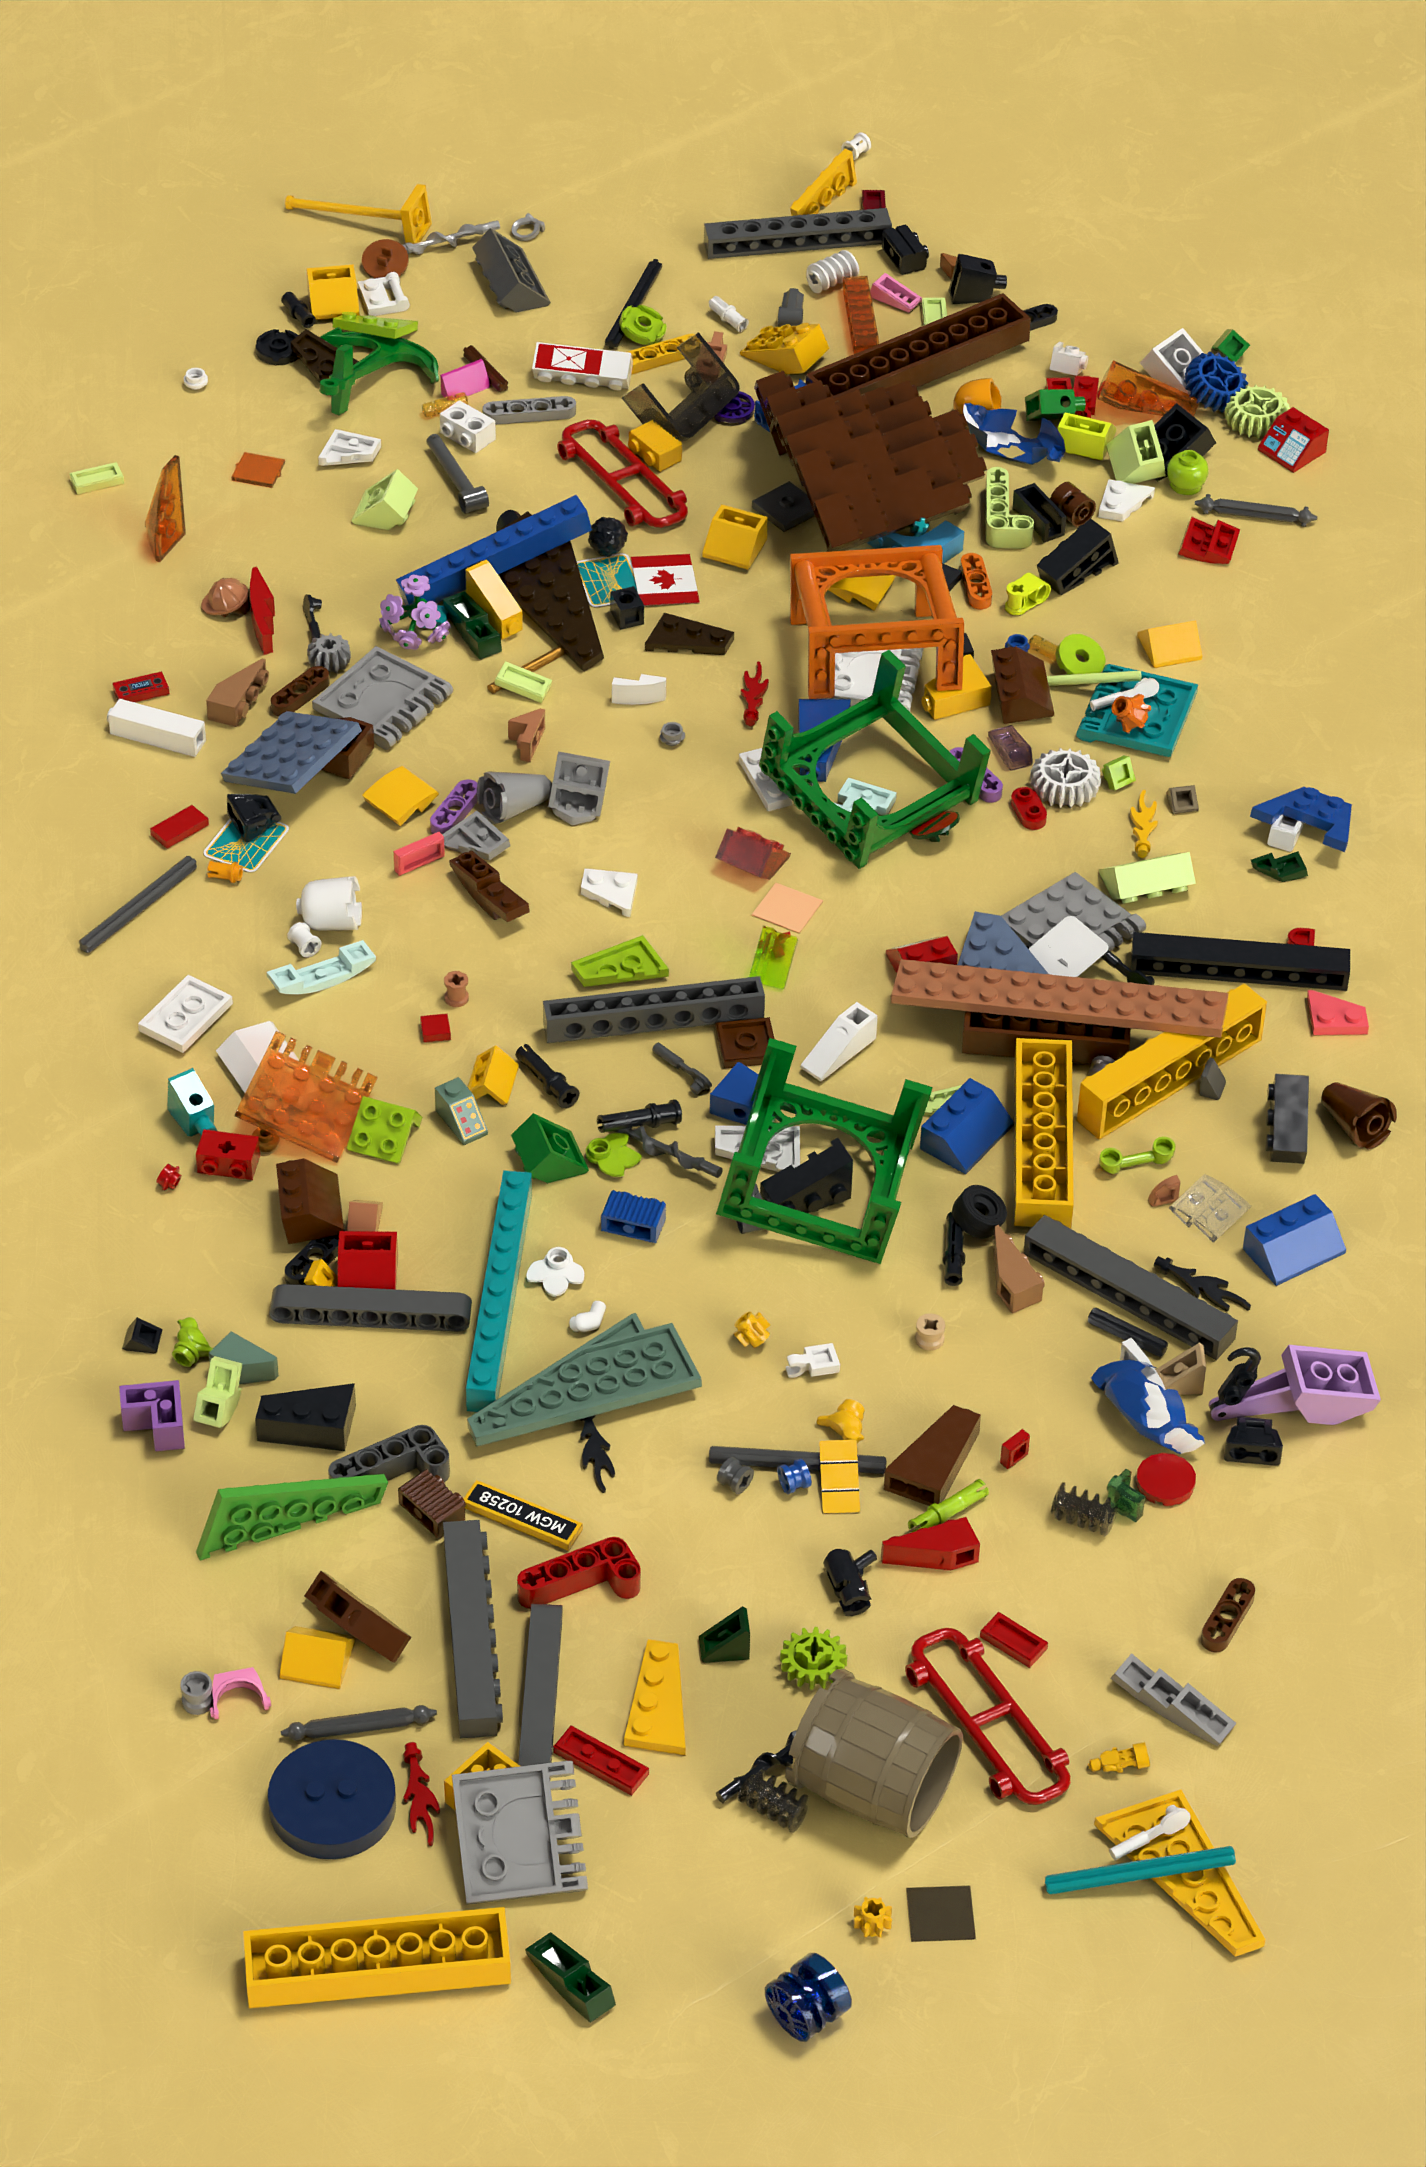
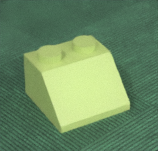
(386, 502)

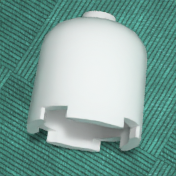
(331, 904)

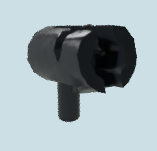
(847, 1579)

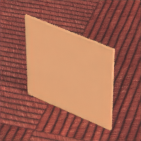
(787, 908)

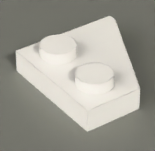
(349, 448)
(1122, 499)
(610, 888)

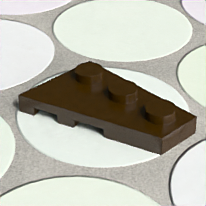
(315, 354)
(682, 633)

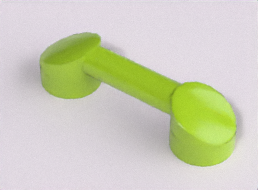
(1162, 1152)

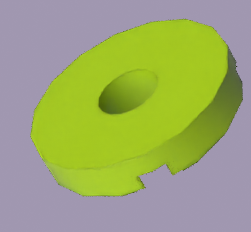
(645, 335)
(1085, 647)

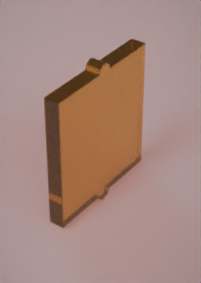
(258, 469)

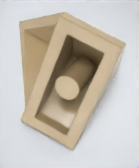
(1185, 1371)

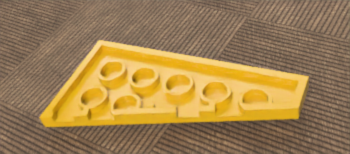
(1204, 1894)

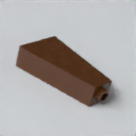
(935, 1458)

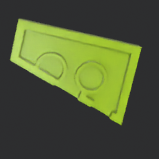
(375, 325)
(620, 963)

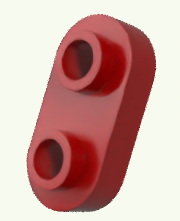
(1028, 808)

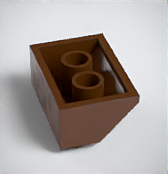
(1021, 685)
(309, 1201)

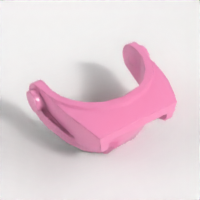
(240, 1678)

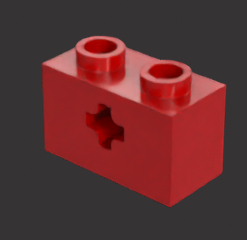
(228, 1154)

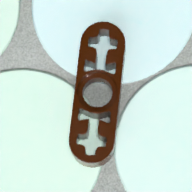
(313, 681)
(1228, 1627)

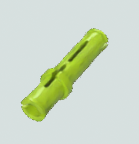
(939, 1513)

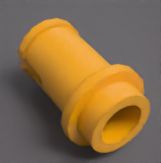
(225, 871)

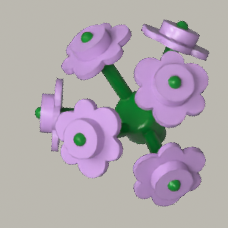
(420, 611)

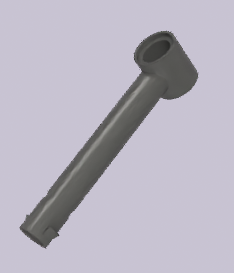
(469, 498)

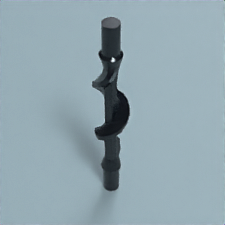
(764, 1761)

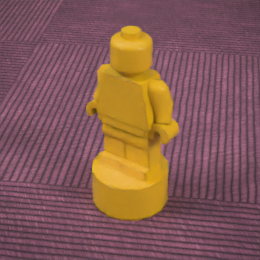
(1117, 1760)

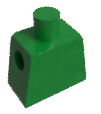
(1052, 404)

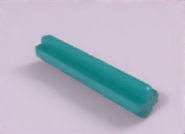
(919, 528)

